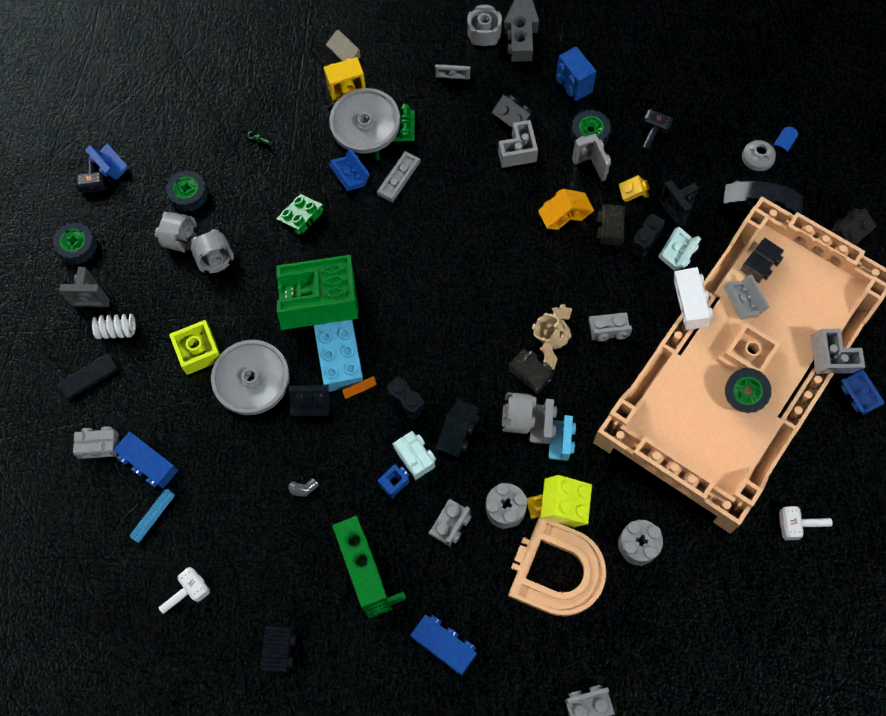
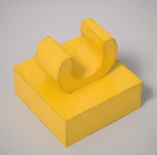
(534, 506)

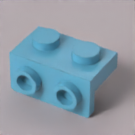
(561, 445)

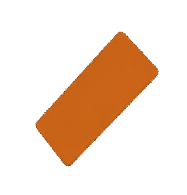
(359, 387)

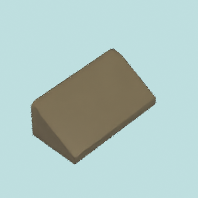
(342, 46)

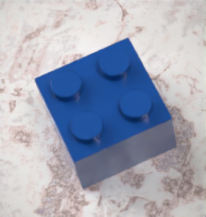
(575, 73)

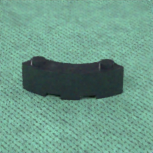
(746, 194)

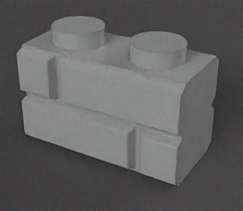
(95, 443)

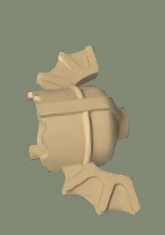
(553, 332)

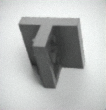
(85, 291)

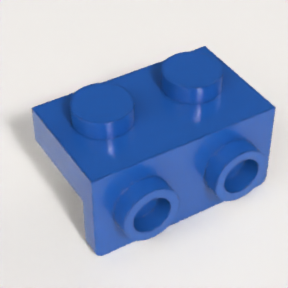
(108, 161)
(350, 171)
(862, 391)

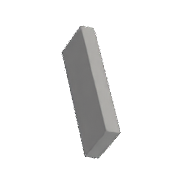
(398, 176)

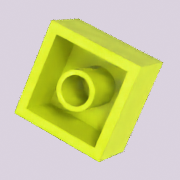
(195, 347)
(566, 501)

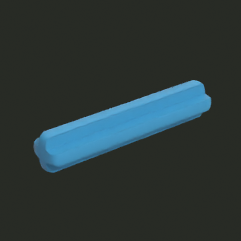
(152, 515)

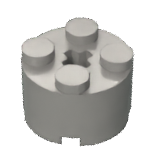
(484, 25)
(176, 231)
(211, 251)
(518, 413)
(501, 495)
(650, 536)

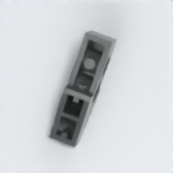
(520, 25)

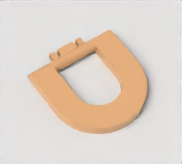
(547, 599)

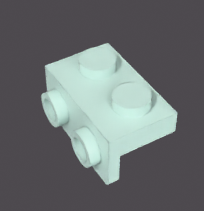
(679, 249)

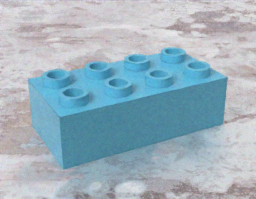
(338, 354)

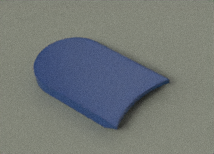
(786, 138)

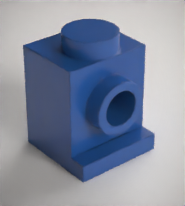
(394, 472)

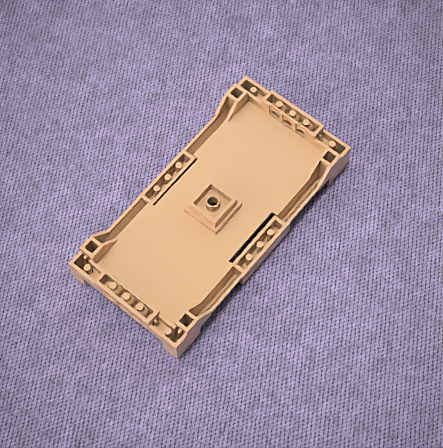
(677, 408)

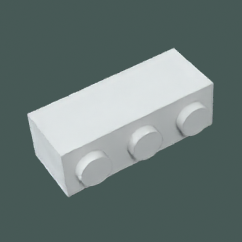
(692, 298)

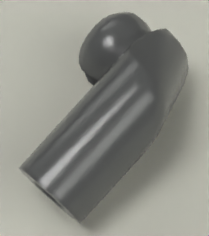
(302, 489)

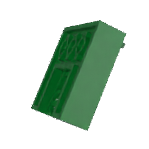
(316, 292)
(363, 569)

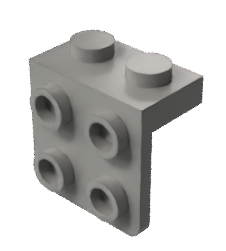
(592, 148)

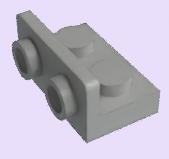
(609, 326)
(450, 522)
(590, 704)

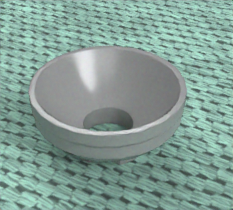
(758, 161)

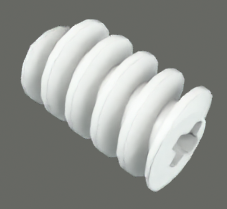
(113, 328)

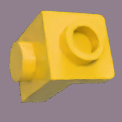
(634, 188)

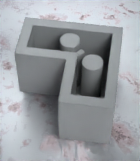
(521, 148)
(831, 356)

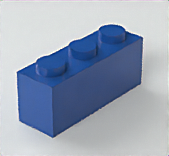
(145, 461)
(444, 644)

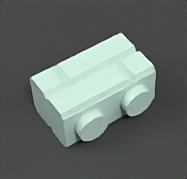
(414, 455)

